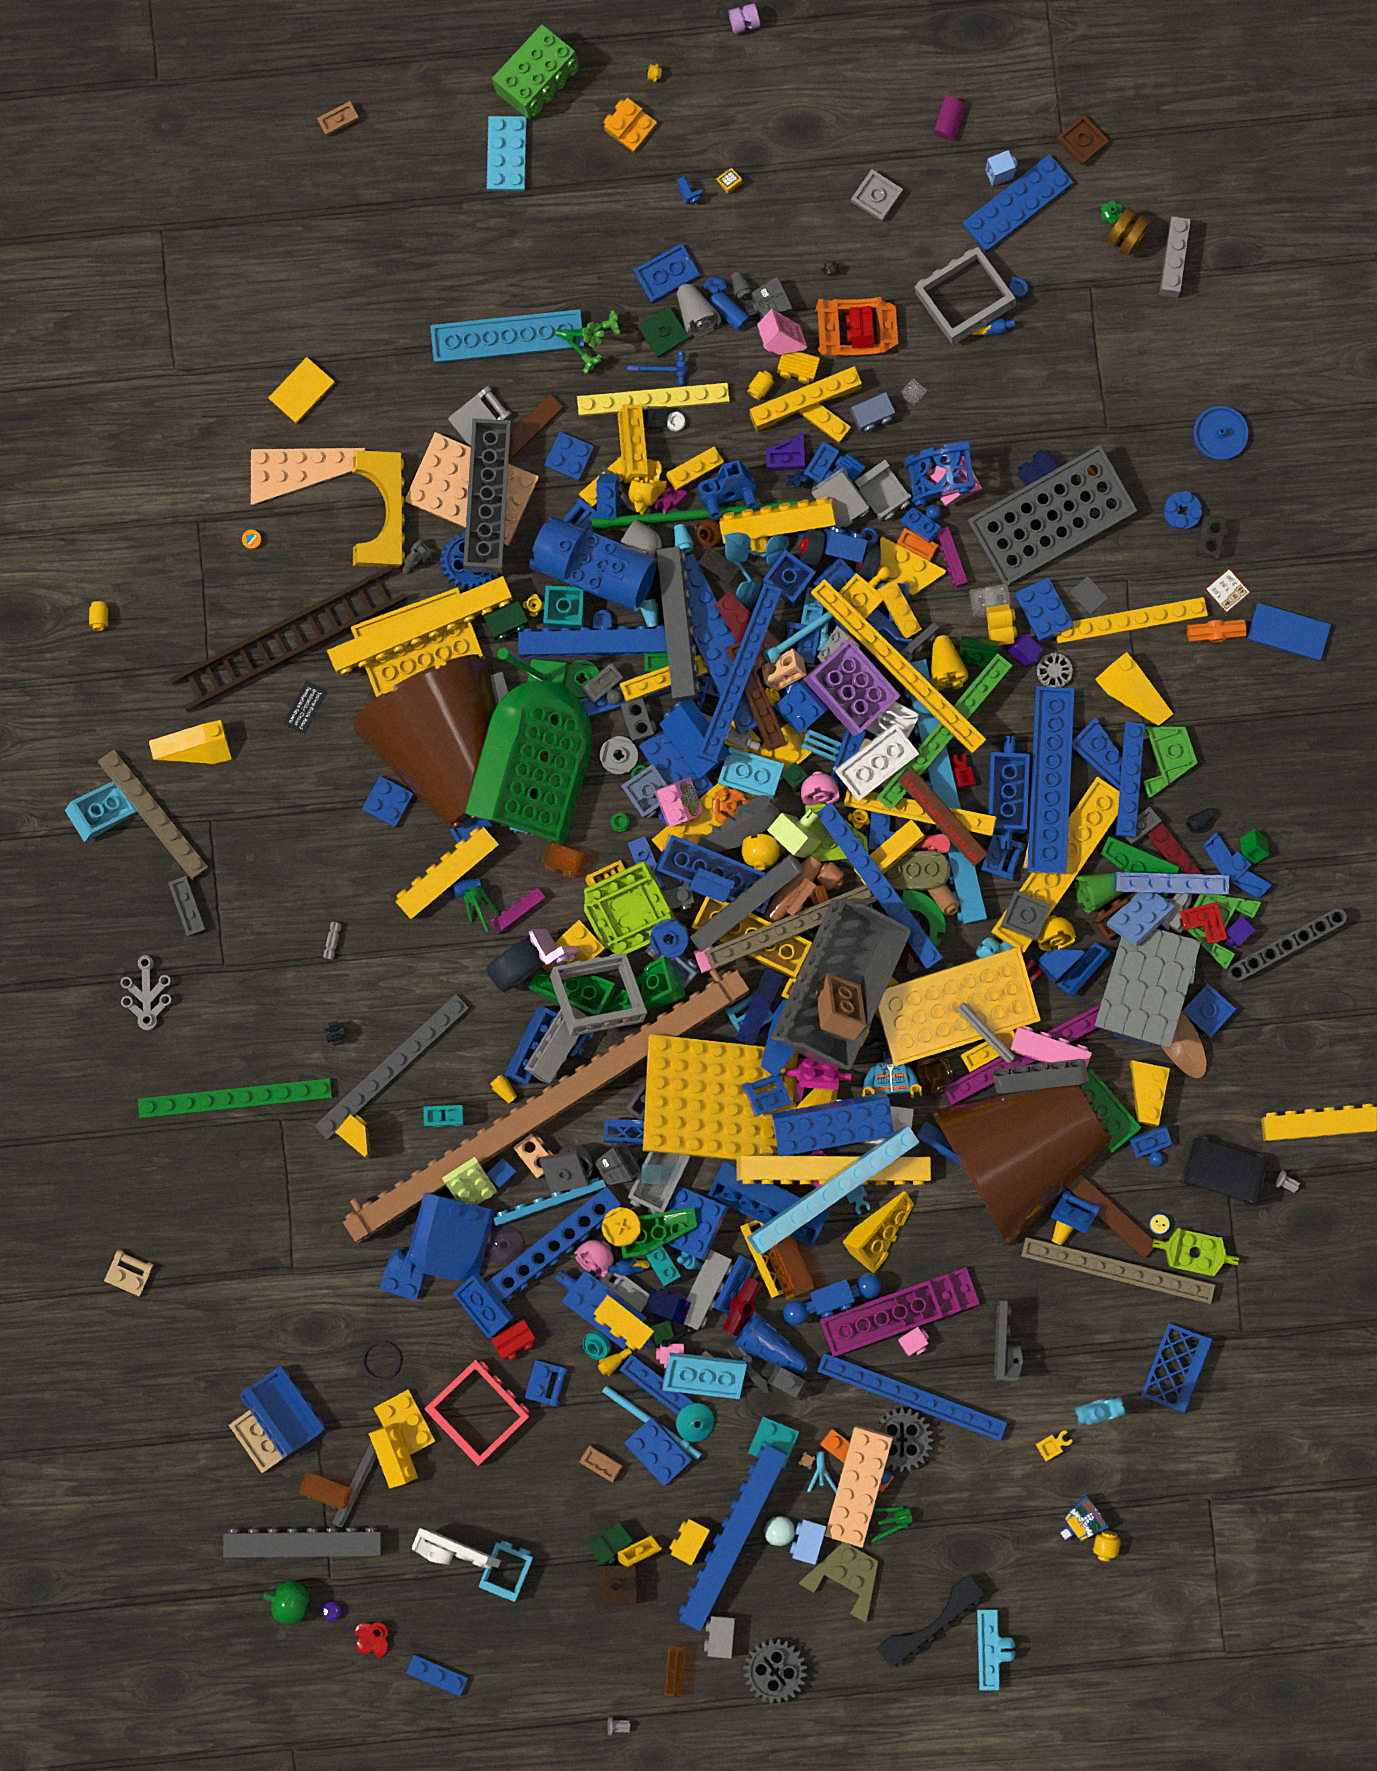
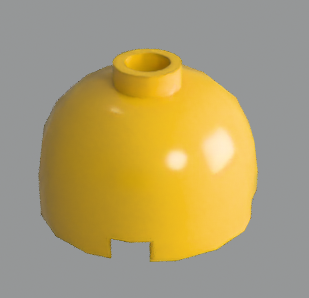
(760, 851)
(1056, 932)

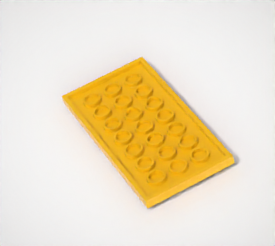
(923, 1013)

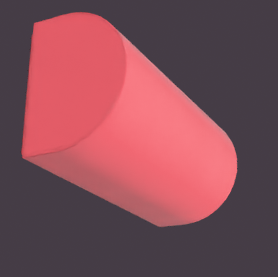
(935, 843)

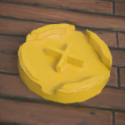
(621, 1227)

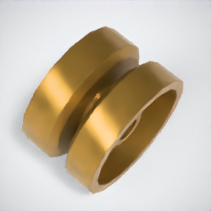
(1129, 232)

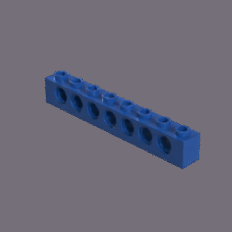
(496, 1284)

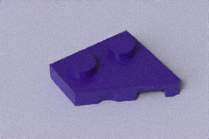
(787, 454)

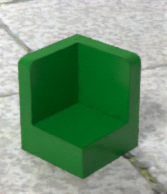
(1254, 846)

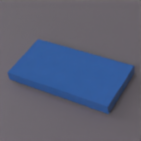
(1288, 632)

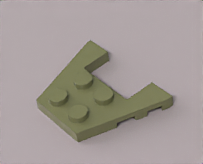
(850, 1569)

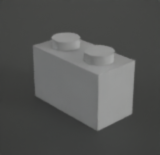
(720, 1636)

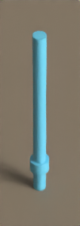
(644, 1417)

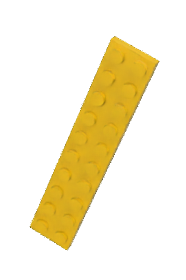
(702, 824)
(1085, 830)

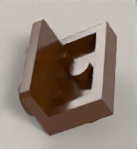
(1104, 916)

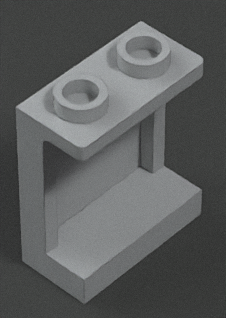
(882, 491)
(846, 498)

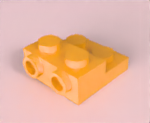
(629, 124)

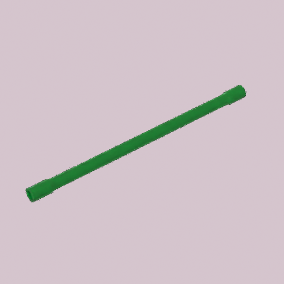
(673, 516)

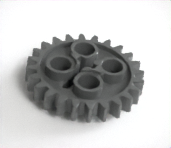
(920, 1439)
(760, 1682)

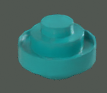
(596, 1345)

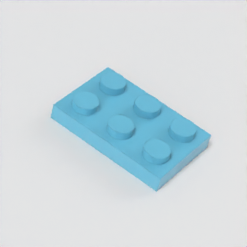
(750, 773)

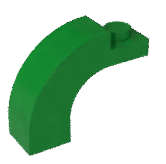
(929, 910)

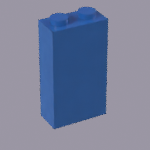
(687, 730)

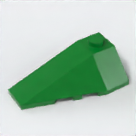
(657, 986)
(587, 994)
(659, 1230)

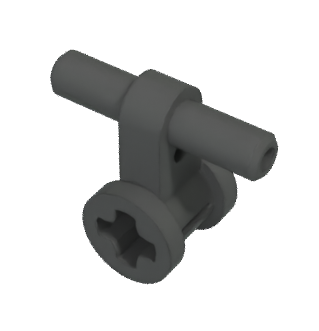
(419, 553)

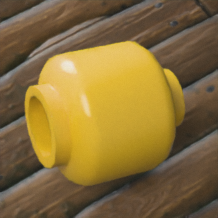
(1106, 1545)

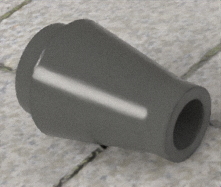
(741, 287)

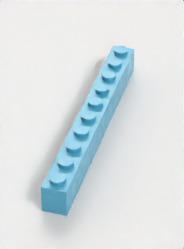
(832, 1190)

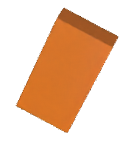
(917, 545)

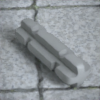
(332, 940)

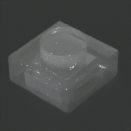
(913, 392)

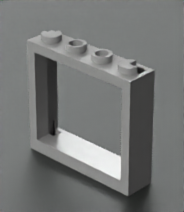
(980, 319)
(604, 1021)

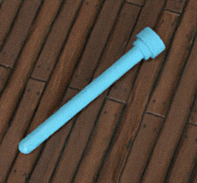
(773, 653)

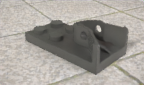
(1005, 1353)

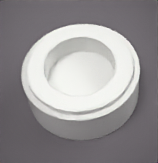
(675, 421)

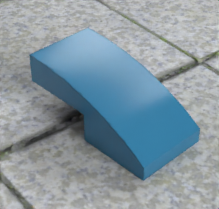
(812, 608)

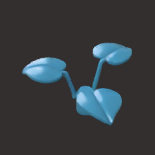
(737, 551)

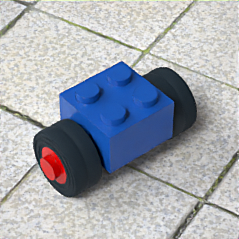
(841, 544)

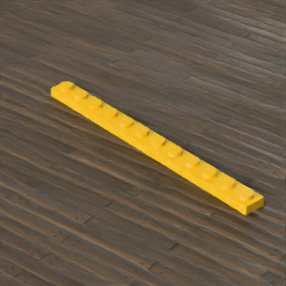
(898, 666)

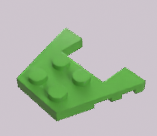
(1172, 753)
(1226, 906)

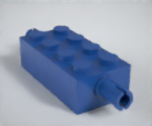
(1008, 791)
(585, 1297)

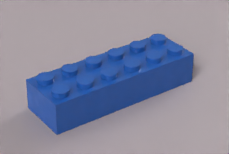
(683, 858)
(832, 1124)
(761, 1201)

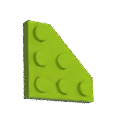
(828, 849)

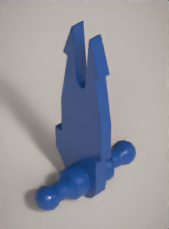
(680, 369)

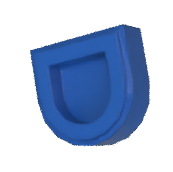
(1018, 287)
(602, 619)

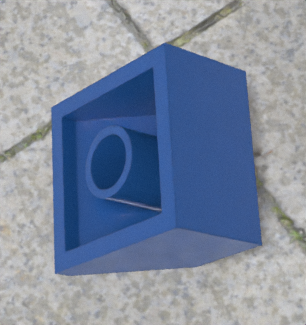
(1058, 962)

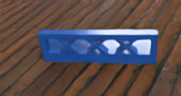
(623, 1127)
(937, 1140)

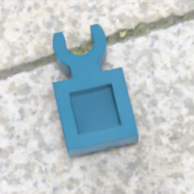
(857, 1196)

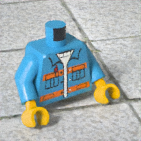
(890, 1079)

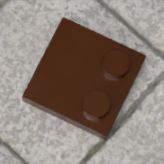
(1082, 140)

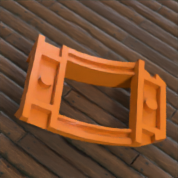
(829, 326)

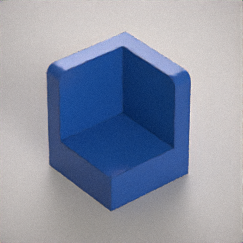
(501, 1173)

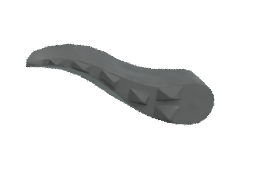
(747, 821)

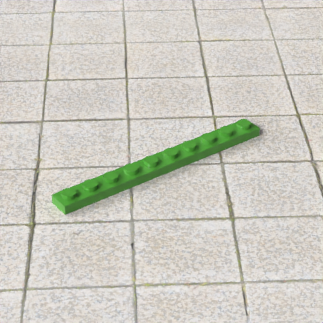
(940, 735)

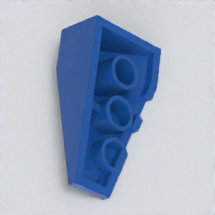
(775, 1054)

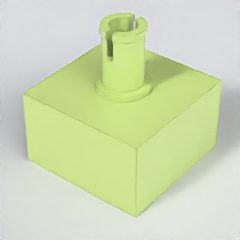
(795, 833)

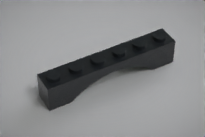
(962, 1595)

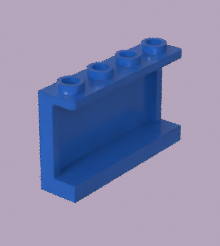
(282, 1412)

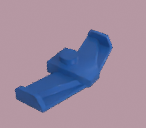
(1235, 867)

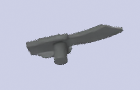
(624, 496)
(739, 1354)

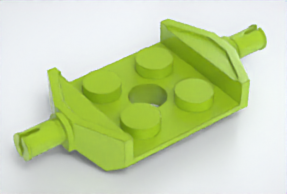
(1211, 1250)

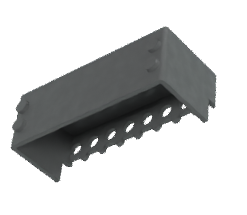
(852, 945)

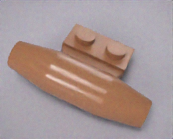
(792, 895)

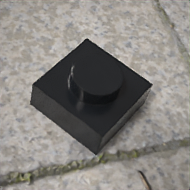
(657, 416)

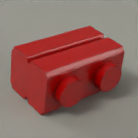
(861, 327)
(513, 1340)

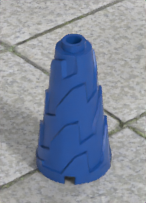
(763, 1340)

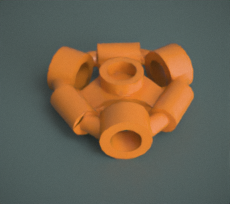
(729, 806)

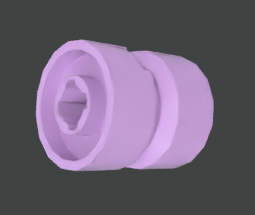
(744, 18)

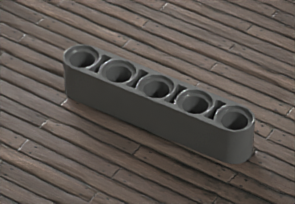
(1040, 1076)

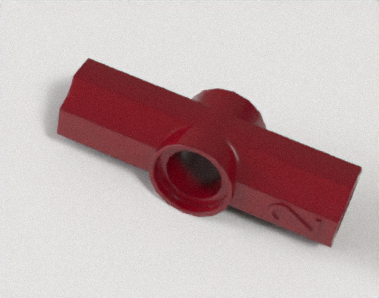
(742, 1306)

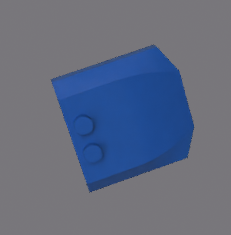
(450, 1237)

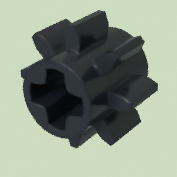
(335, 1033)

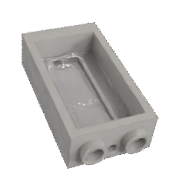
(658, 1196)

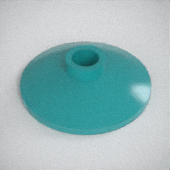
(688, 1416)

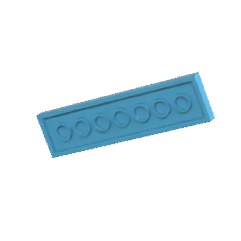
(503, 336)

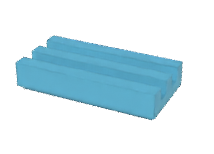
(834, 750)

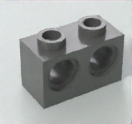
(634, 721)

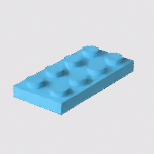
(506, 153)
(704, 1375)

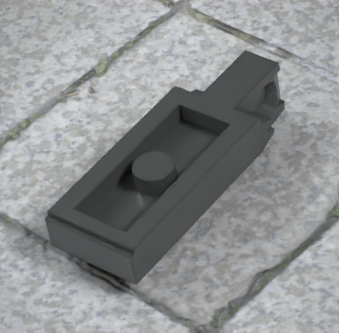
(916, 645)

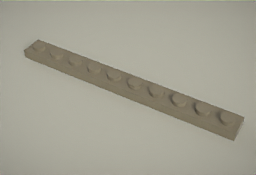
(781, 930)
(1118, 1270)

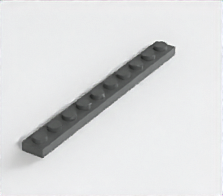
(392, 1066)

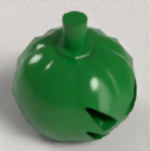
(288, 1602)

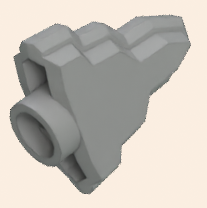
(1181, 902)

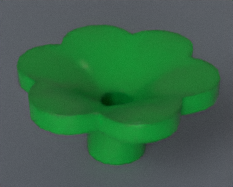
(1111, 216)

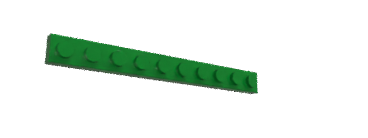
(235, 1098)

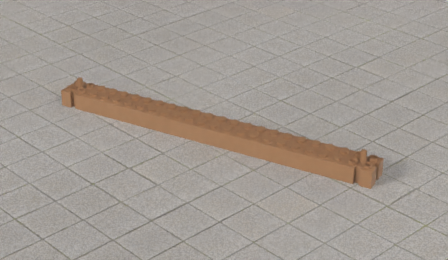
(541, 1110)

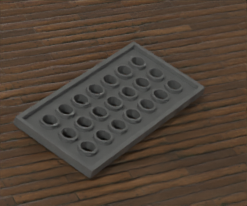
(1048, 528)

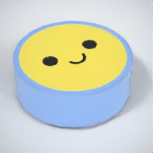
(1159, 1224)

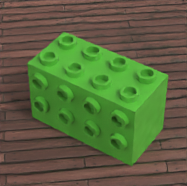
(536, 72)

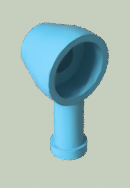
(823, 636)

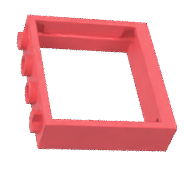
(495, 1382)

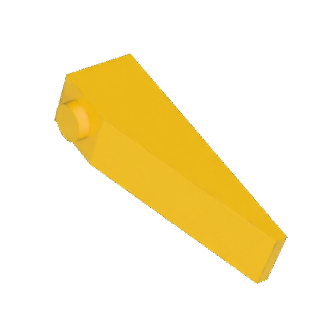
(1131, 687)

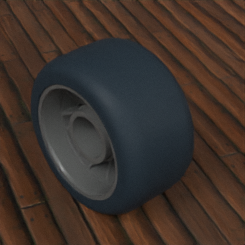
(514, 965)

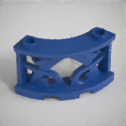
(921, 484)

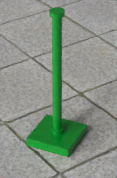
(538, 669)

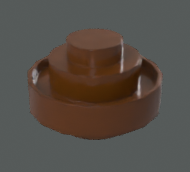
(708, 532)

